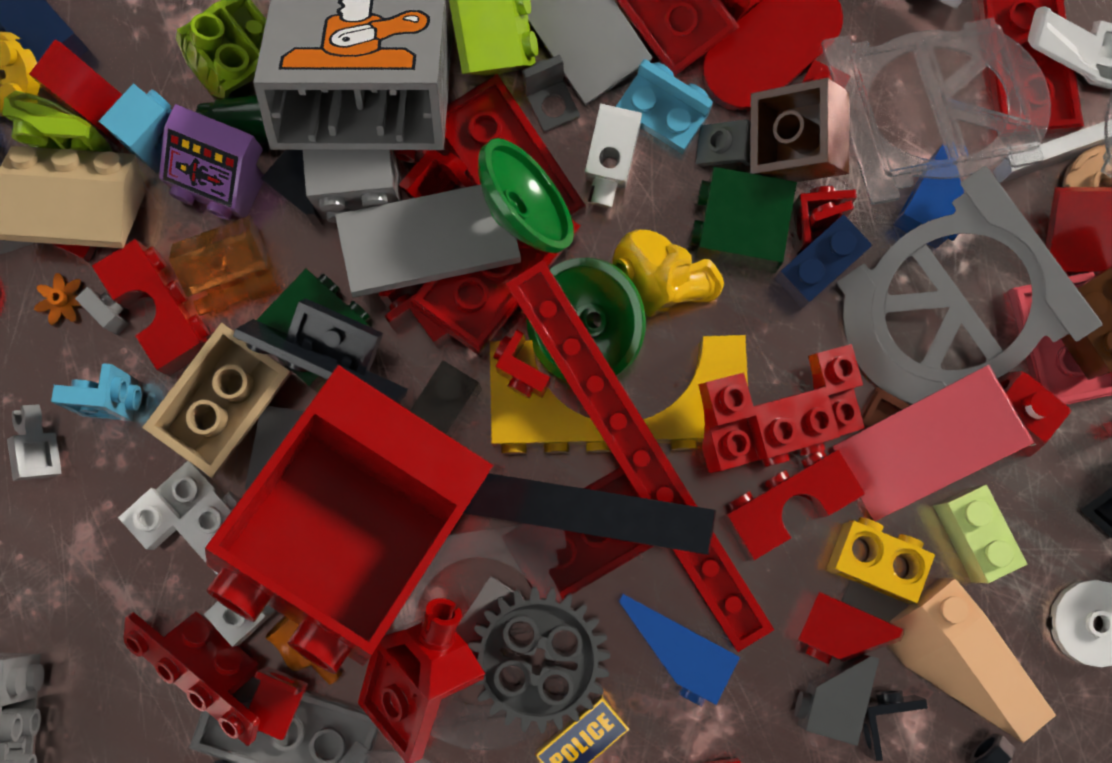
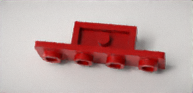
(201, 666)

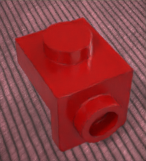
(435, 175)
(402, 311)
(523, 378)

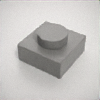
(103, 310)

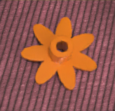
(62, 305)

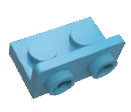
(667, 105)
(111, 399)

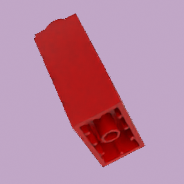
(343, 521)

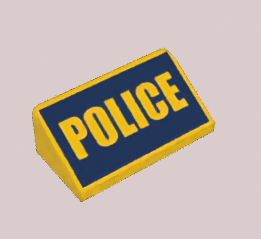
(586, 738)

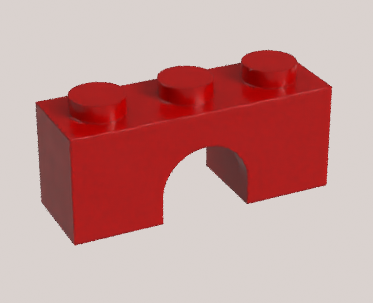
(137, 275)
(823, 482)

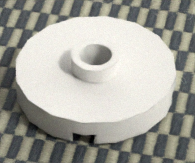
(1073, 622)

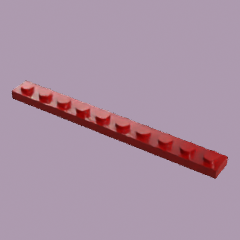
(633, 445)

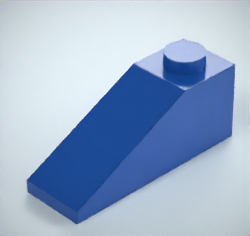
(687, 657)

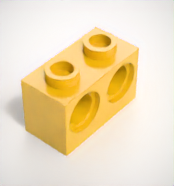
(878, 569)

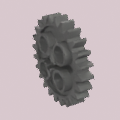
(530, 698)

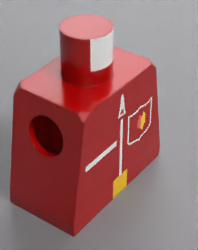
(1036, 407)

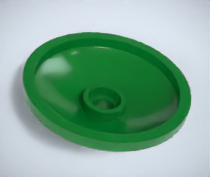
(523, 197)
(605, 289)

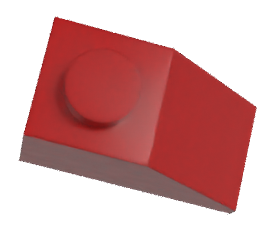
(844, 631)

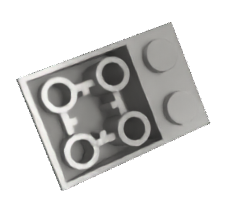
(19, 719)

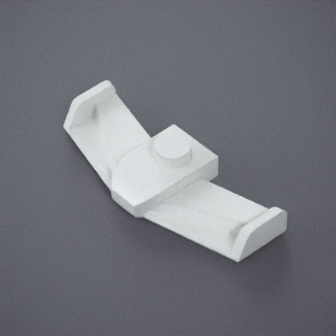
(1073, 46)

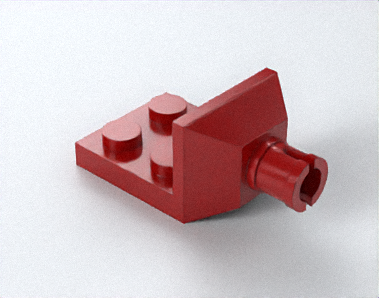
(412, 675)

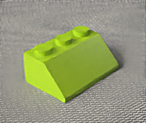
(493, 35)

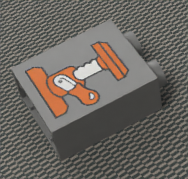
(355, 74)

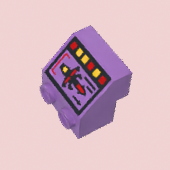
(210, 163)

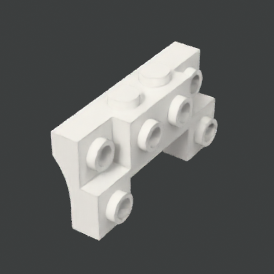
(196, 509)

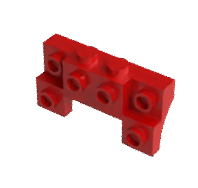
(747, 433)

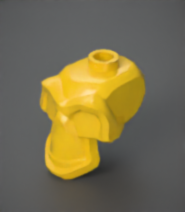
(665, 271)

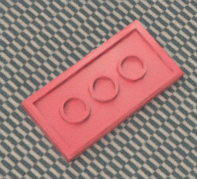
(934, 443)

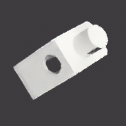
(614, 138)

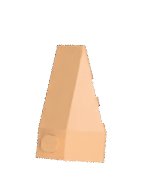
(966, 658)

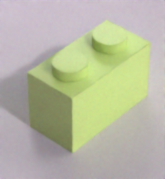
(980, 534)

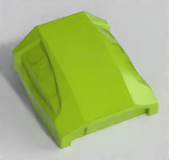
(223, 45)
(50, 125)

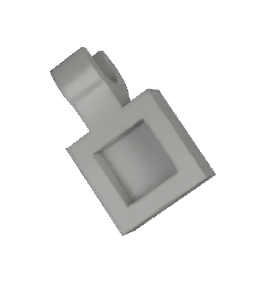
(32, 451)

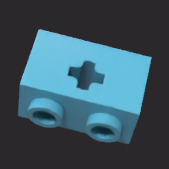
(139, 124)

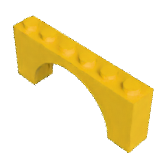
(551, 424)

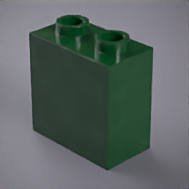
(743, 219)
(319, 290)

